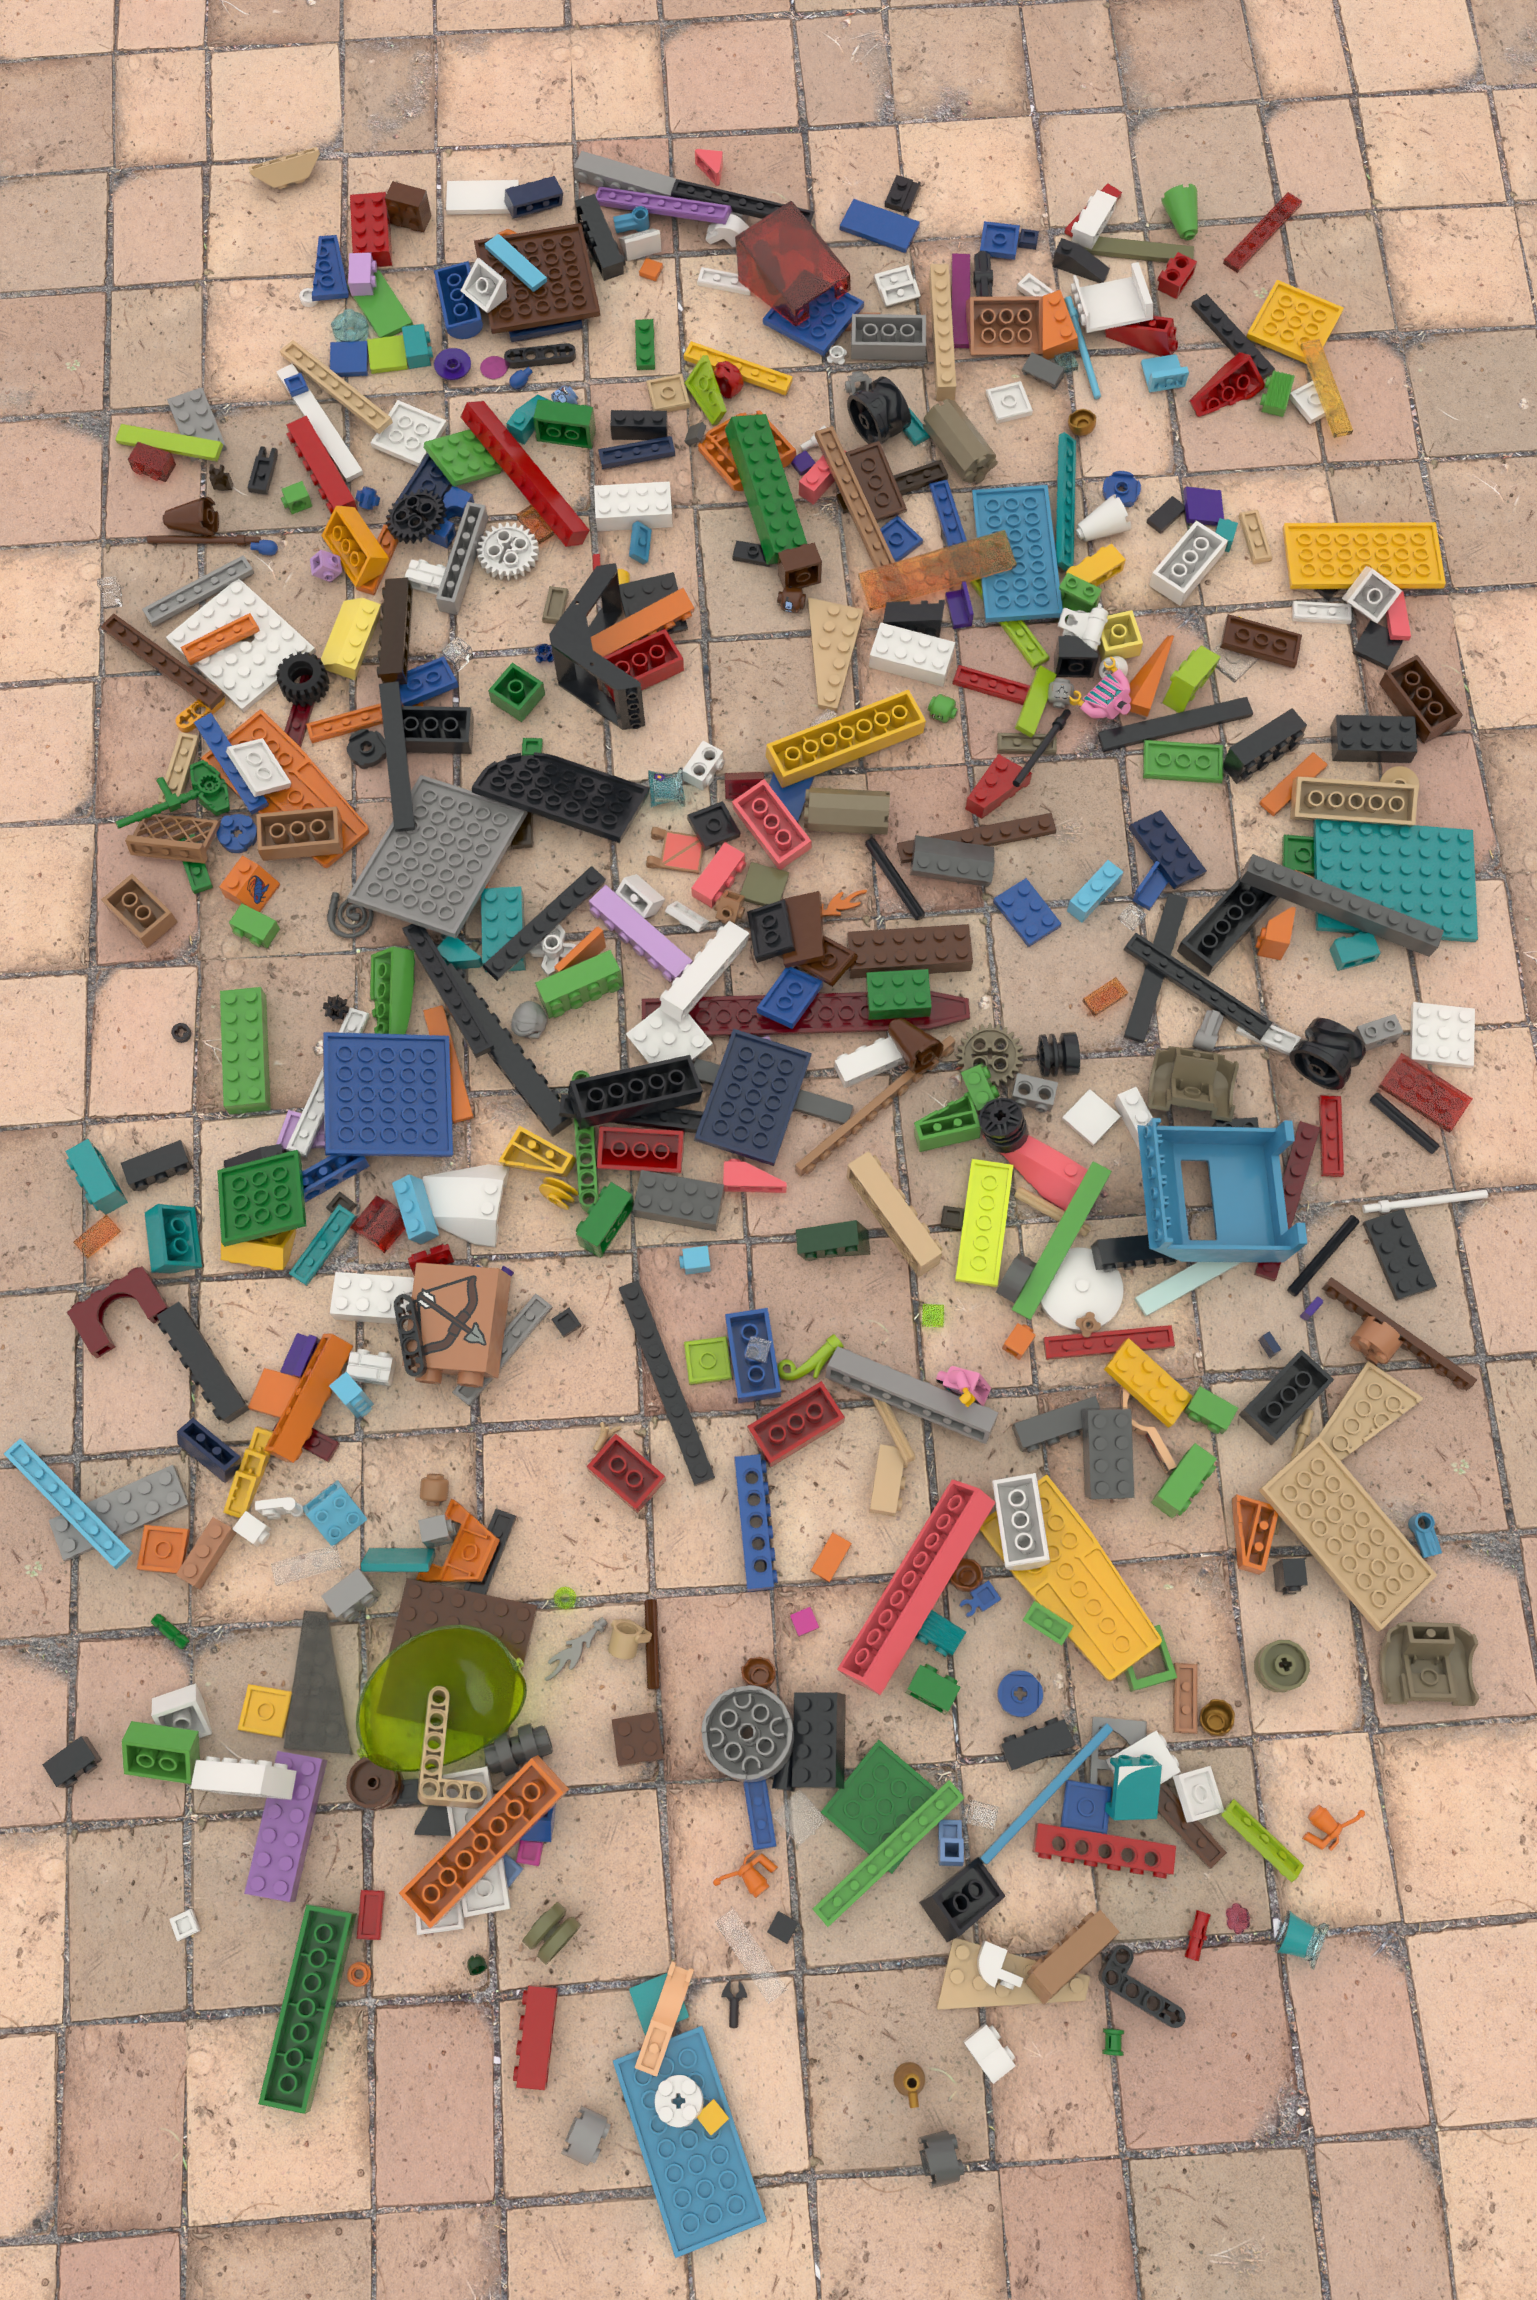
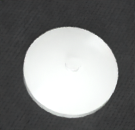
(1082, 1289)

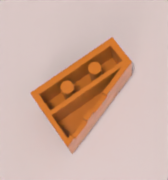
(1058, 329)
(1253, 1532)

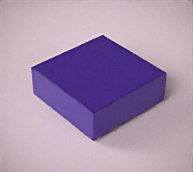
(803, 463)
(1312, 1308)

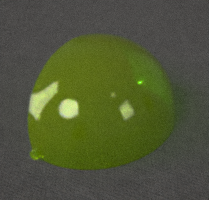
(483, 1696)

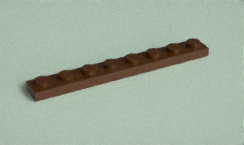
(162, 661)
(992, 834)
(1411, 1343)

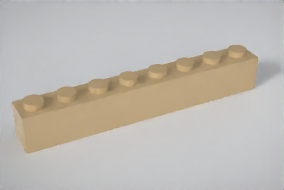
(942, 332)

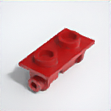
(439, 1255)

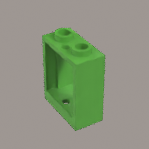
(1168, 1675)

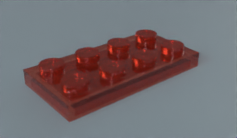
(1425, 1092)

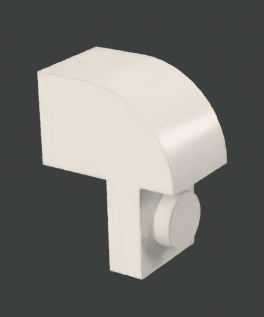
(733, 227)
(990, 1963)

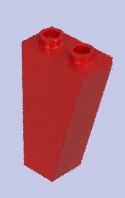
(1152, 336)

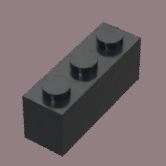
(638, 424)
(157, 1166)
(1036, 1744)

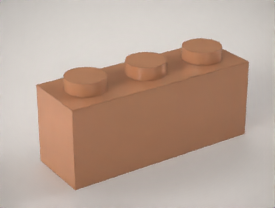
(206, 1553)

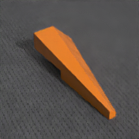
(1147, 679)

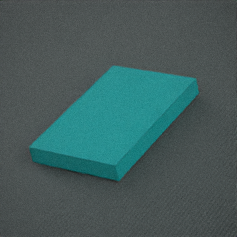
(398, 1560)

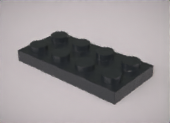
(1399, 1254)

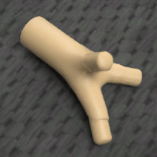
(604, 1435)

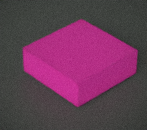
(804, 1621)
(529, 1852)

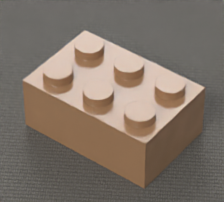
(139, 910)

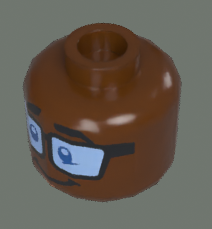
(791, 599)

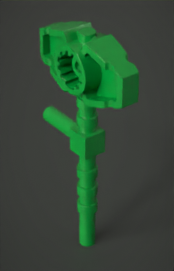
(206, 786)

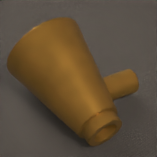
(901, 2076)

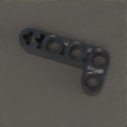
(1143, 1992)

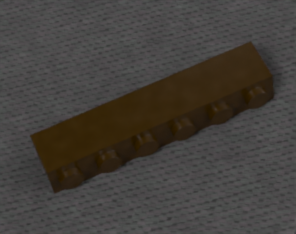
(395, 631)

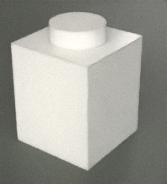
(252, 1529)

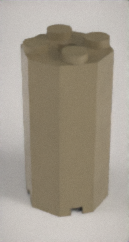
(959, 441)
(846, 810)

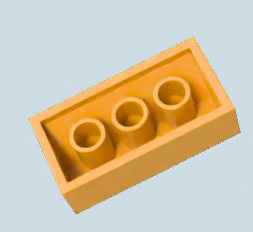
(355, 544)

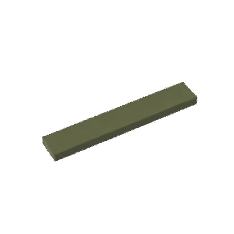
(1138, 249)

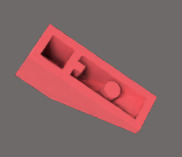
(747, 1178)

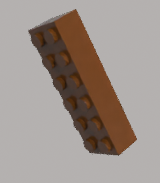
(918, 948)

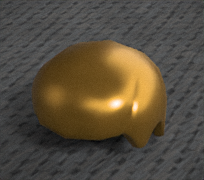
(1082, 422)
(1217, 1717)

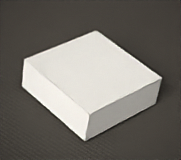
(185, 1924)

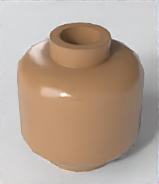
(434, 1489)

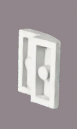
(896, 286)

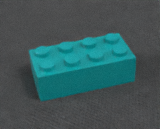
(501, 920)

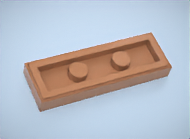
(1185, 1699)

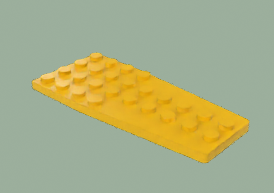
(1083, 1588)

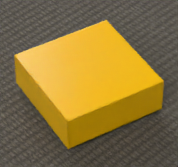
(712, 2117)

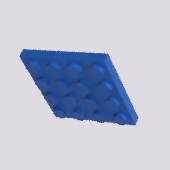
(826, 323)

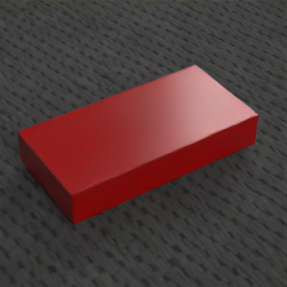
(370, 1915)

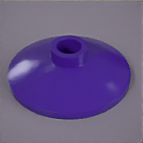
(452, 358)

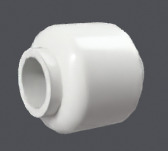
(1120, 663)

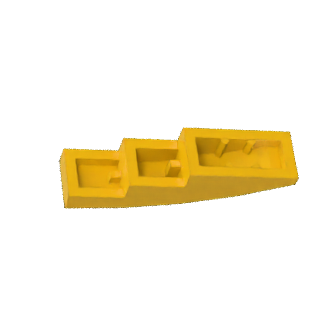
(249, 1474)

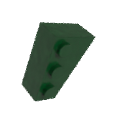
(833, 1240)

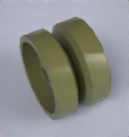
(1281, 1679)
(551, 1932)

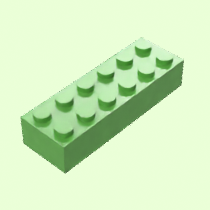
(245, 1050)

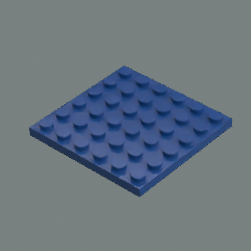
(387, 1095)

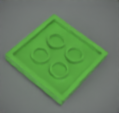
(462, 457)

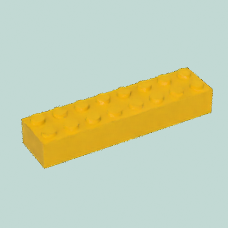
(845, 738)

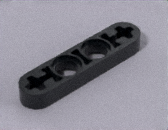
(539, 352)
(407, 1336)

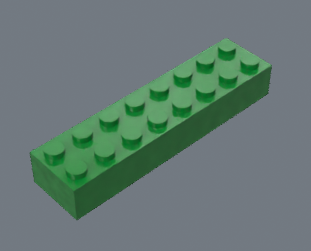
(765, 485)
(307, 2009)

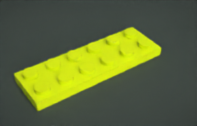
(984, 1223)

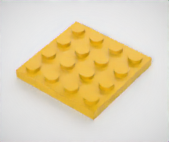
(1293, 318)

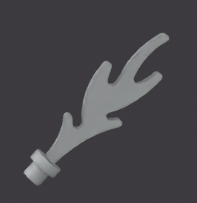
(574, 1653)

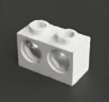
(699, 764)

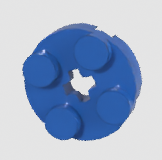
(1125, 480)
(235, 822)
(1029, 1684)

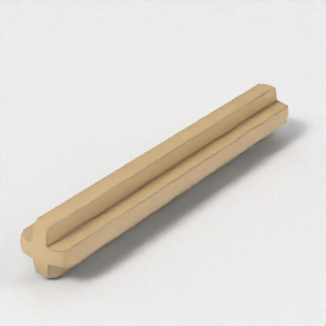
(1046, 1207)
(895, 1430)

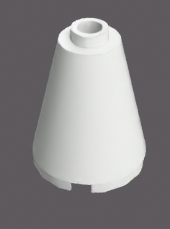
(1104, 520)

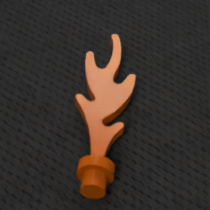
(838, 904)

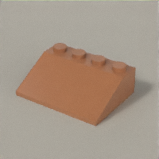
(1005, 325)

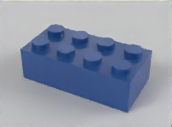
(752, 1378)

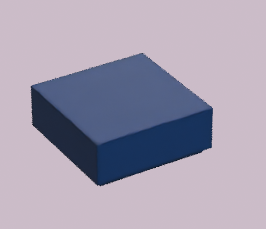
(296, 385)

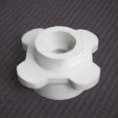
(836, 355)

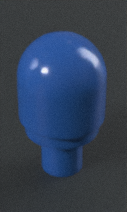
(520, 378)
(265, 547)

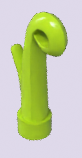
(815, 1362)

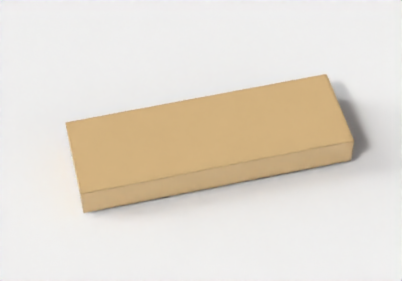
(1255, 536)

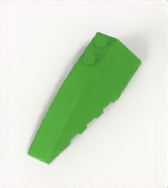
(392, 989)

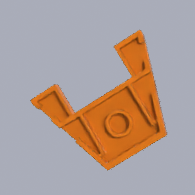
(469, 1553)

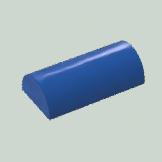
(460, 313)

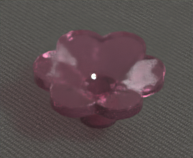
(1237, 1918)

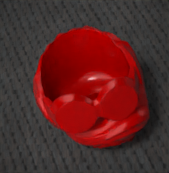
(728, 379)

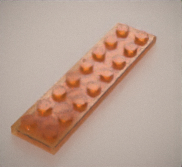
(937, 570)

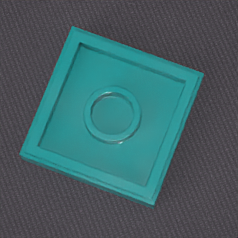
(645, 1999)

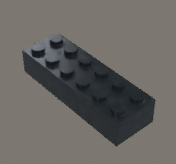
(1225, 926)
(634, 1091)

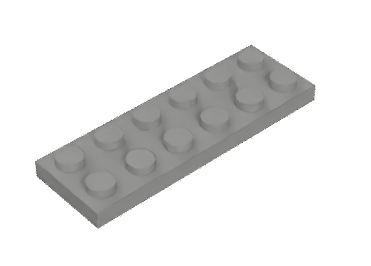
(125, 1510)

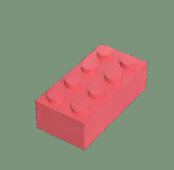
(771, 824)

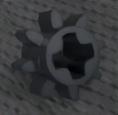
(335, 1007)

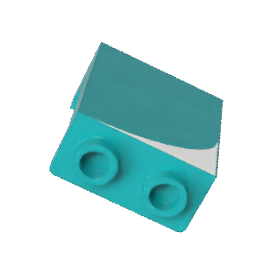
(1135, 1788)

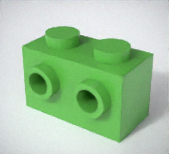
(979, 1085)

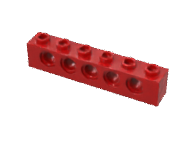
(1163, 1853)

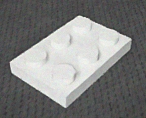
(258, 767)

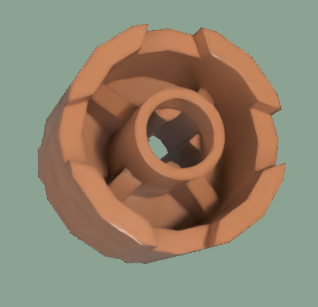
(1376, 1341)

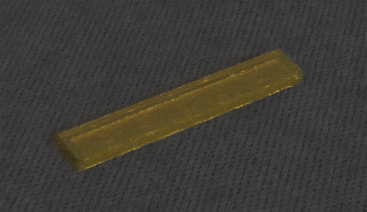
(1326, 388)

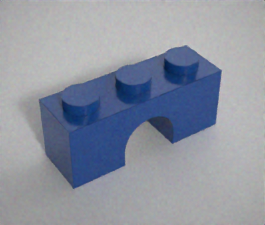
(455, 503)

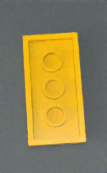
(1148, 1383)

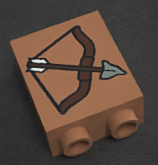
(460, 1321)

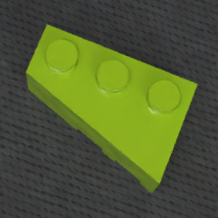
(1190, 678)

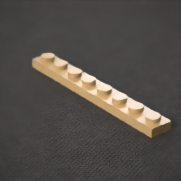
(336, 386)

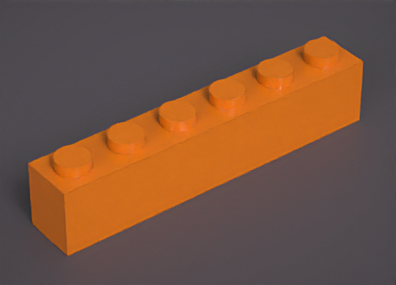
(644, 623)
(308, 1398)

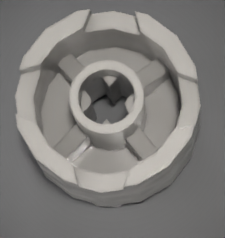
(585, 2136)

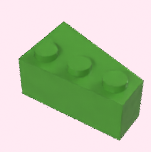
(948, 1126)

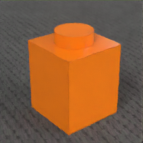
(1019, 1340)

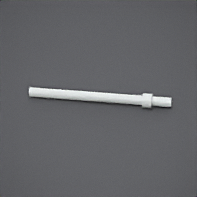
(1385, 1206)

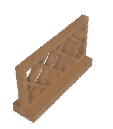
(170, 847)

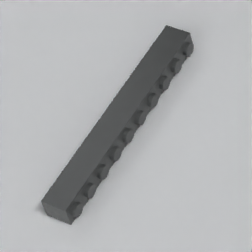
(1341, 905)

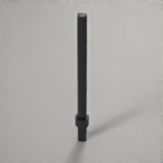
(1057, 726)

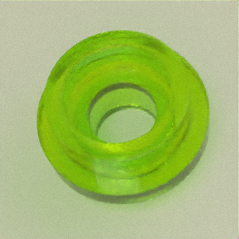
(560, 1592)

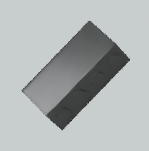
(952, 861)

